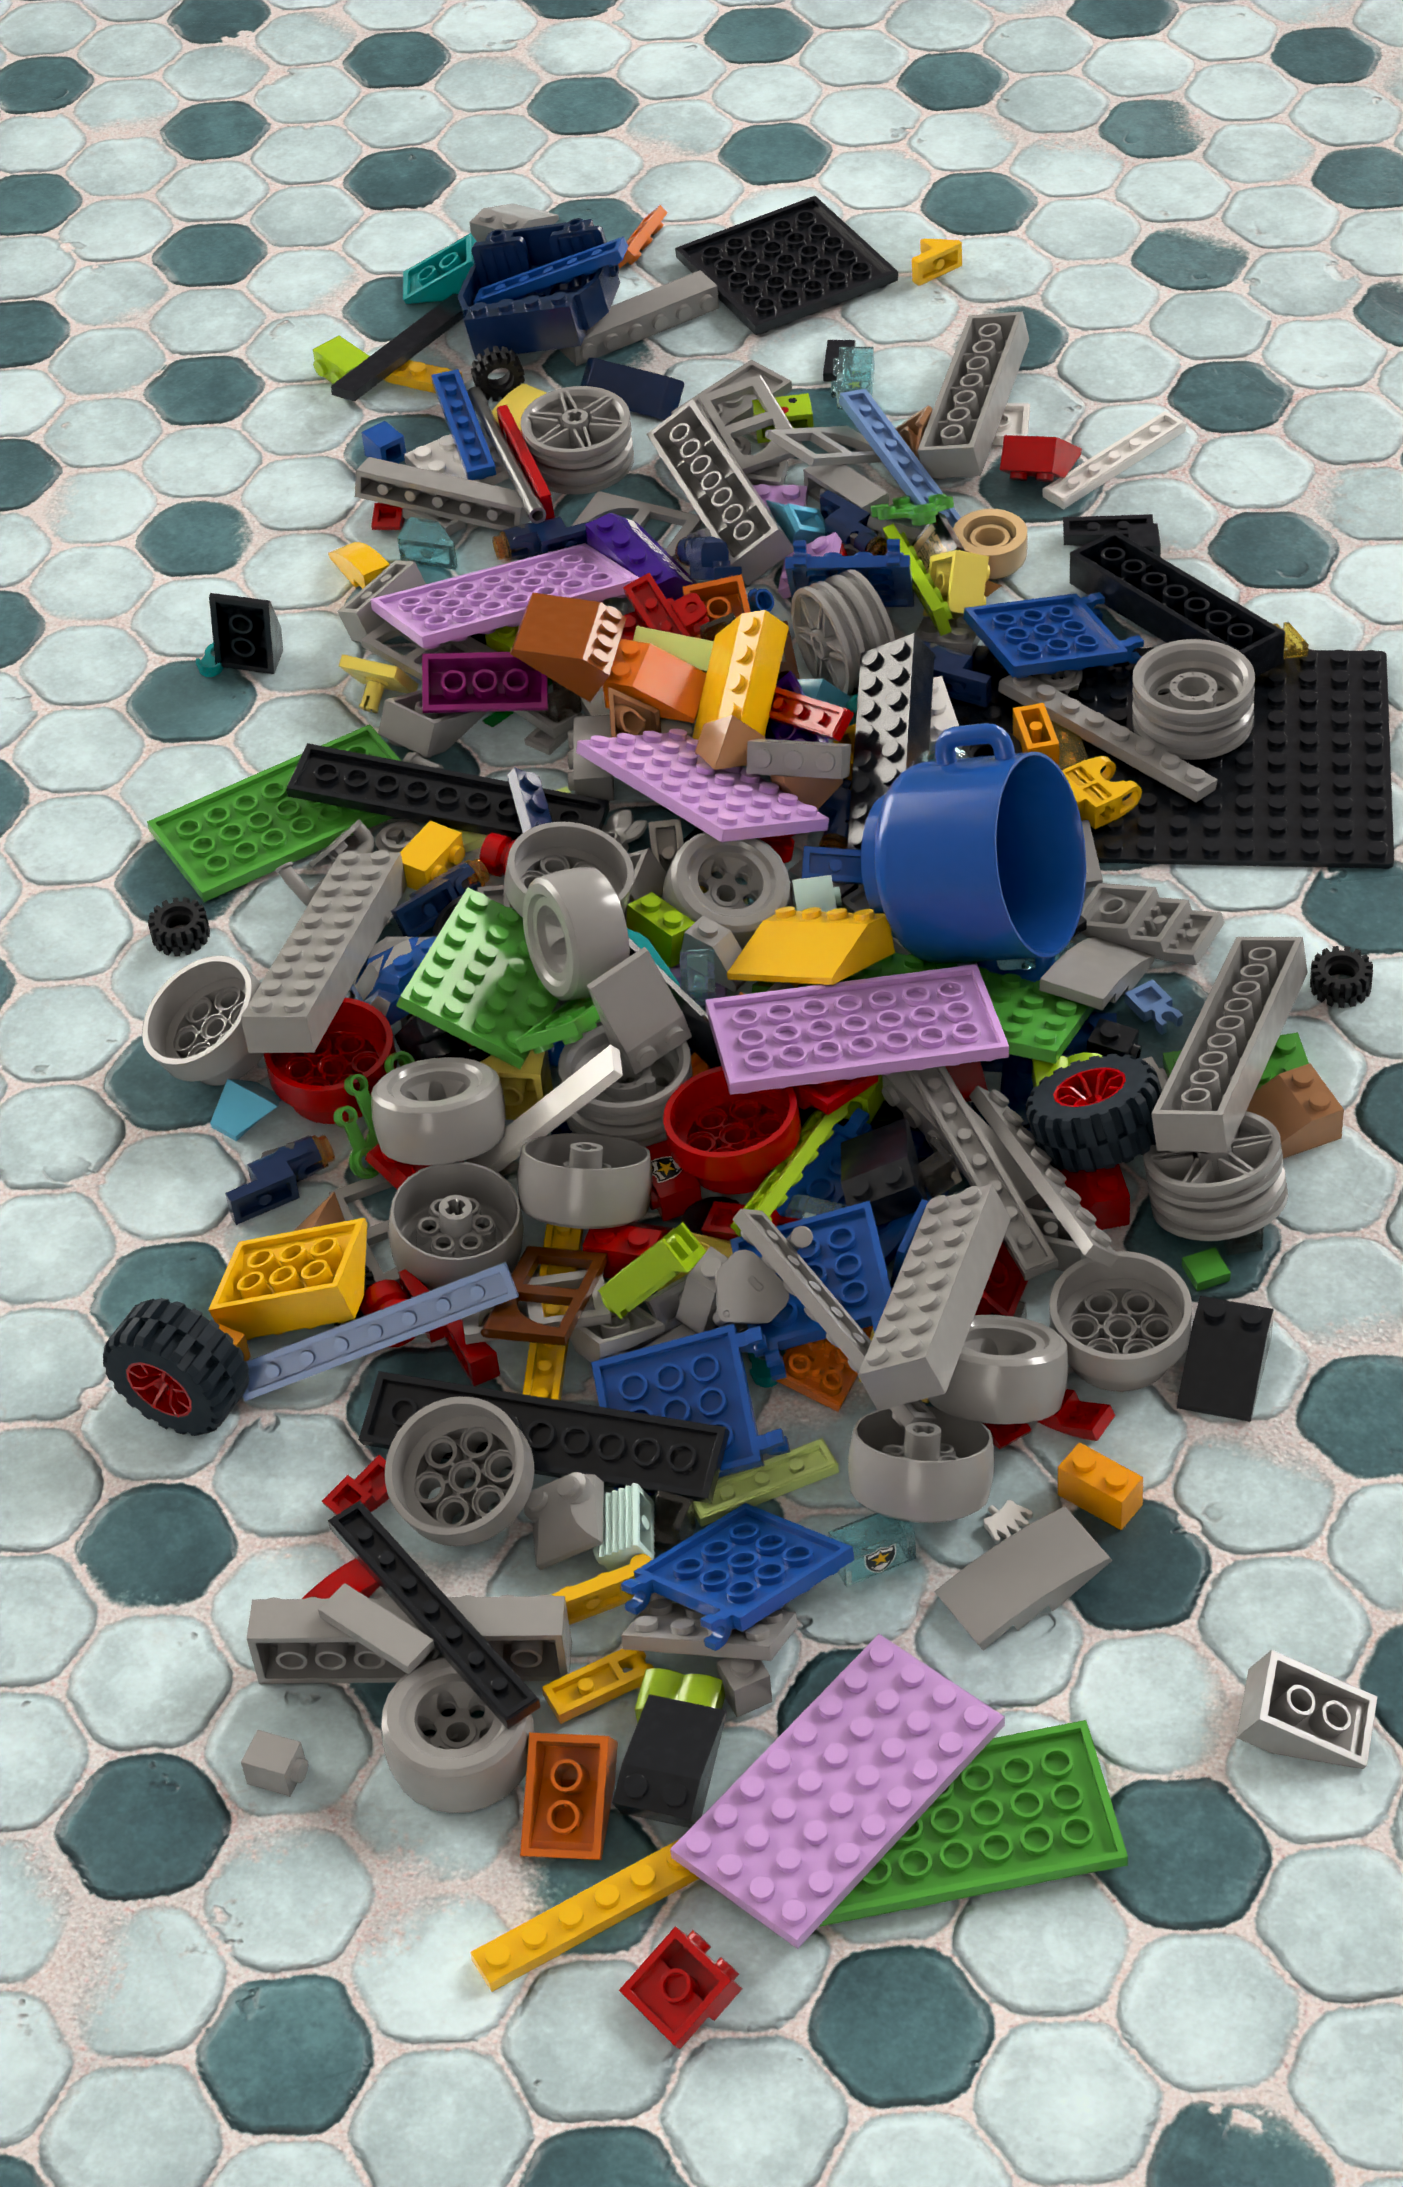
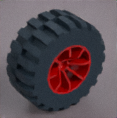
(1095, 1112)
(176, 1366)

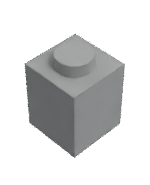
(745, 1684)
(274, 1763)

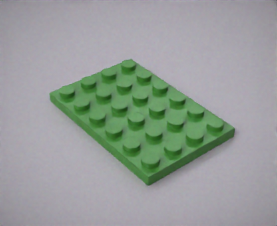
(480, 980)

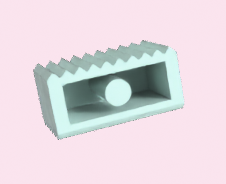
(626, 1527)

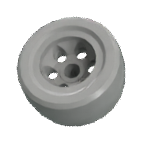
(723, 902)
(573, 930)
(438, 1111)
(584, 1180)
(455, 1202)
(1007, 1372)
(923, 1469)
(457, 1765)

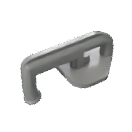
(297, 885)
(749, 1289)

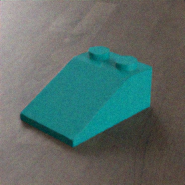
(440, 273)

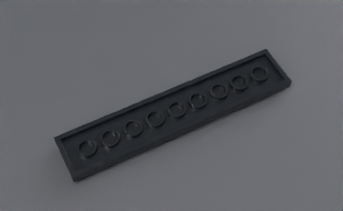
(426, 793)
(571, 1436)

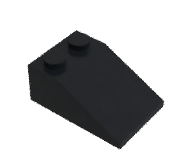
(245, 633)
(883, 1170)
(1225, 1358)
(670, 1761)

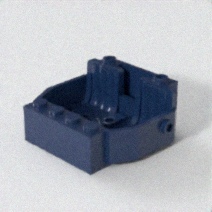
(543, 319)

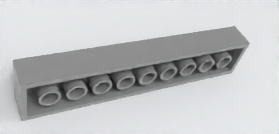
(324, 953)
(1229, 1045)

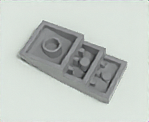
(1150, 924)
(1096, 972)
(1023, 1576)

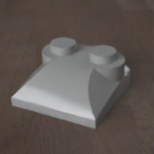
(620, 1336)
(566, 1517)

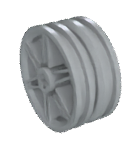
(579, 438)
(836, 624)
(1193, 698)
(632, 1104)
(1223, 1192)

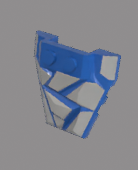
(388, 973)

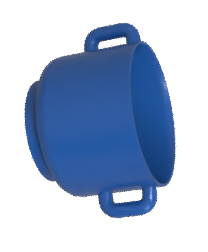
(978, 856)

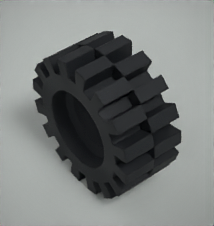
(495, 360)
(177, 914)
(1343, 963)

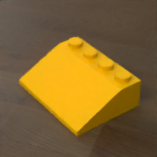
(743, 671)
(813, 946)
(293, 1280)

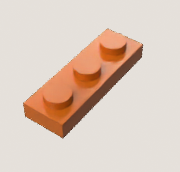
(642, 235)

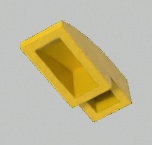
(358, 563)

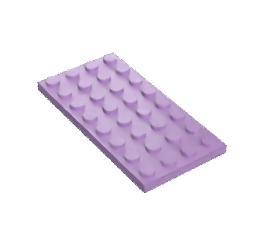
(499, 594)
(718, 801)
(855, 1029)
(837, 1790)

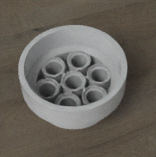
(563, 847)
(197, 1022)
(1121, 1320)
(459, 1428)

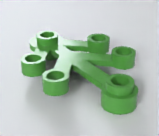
(920, 514)
(357, 1141)

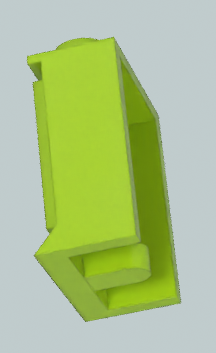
(651, 1270)

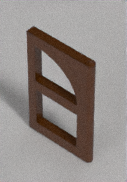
(510, 1324)

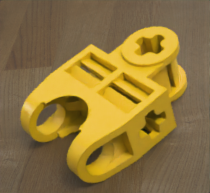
(1097, 796)

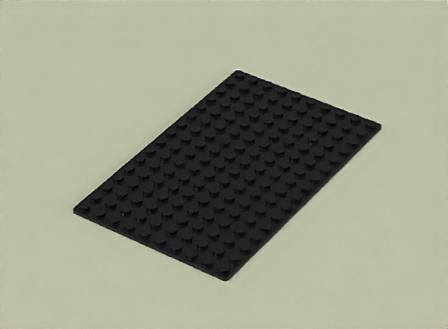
(1294, 794)

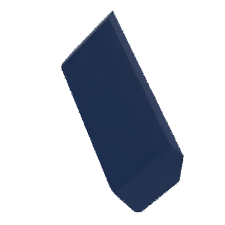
(640, 389)

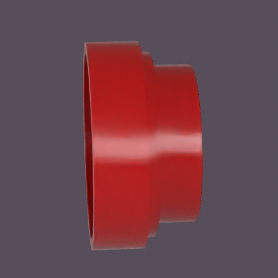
(353, 1044)
(728, 1137)

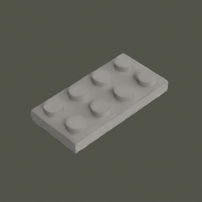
(741, 407)
(678, 1630)

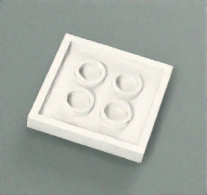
(443, 458)

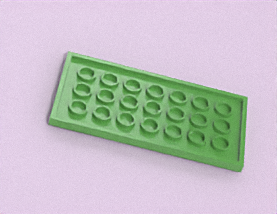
(256, 826)
(1032, 1020)
(1011, 1819)

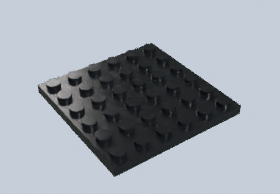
(787, 264)

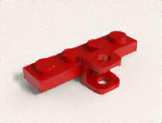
(659, 614)

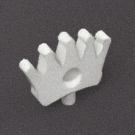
(1006, 1520)

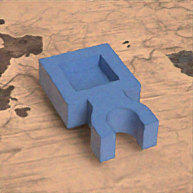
(1153, 1003)

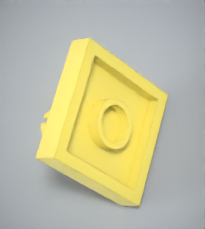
(377, 678)

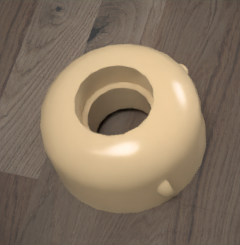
(995, 535)

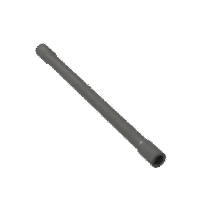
(530, 502)

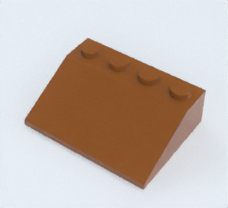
(569, 641)

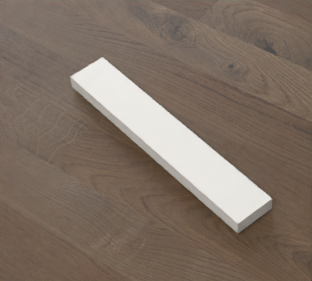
(1114, 460)
(554, 1108)

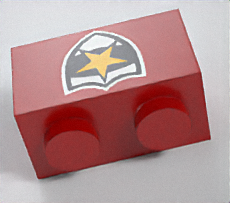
(671, 1186)

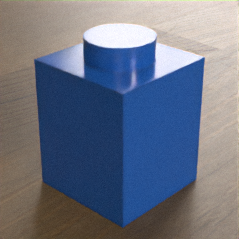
(384, 443)

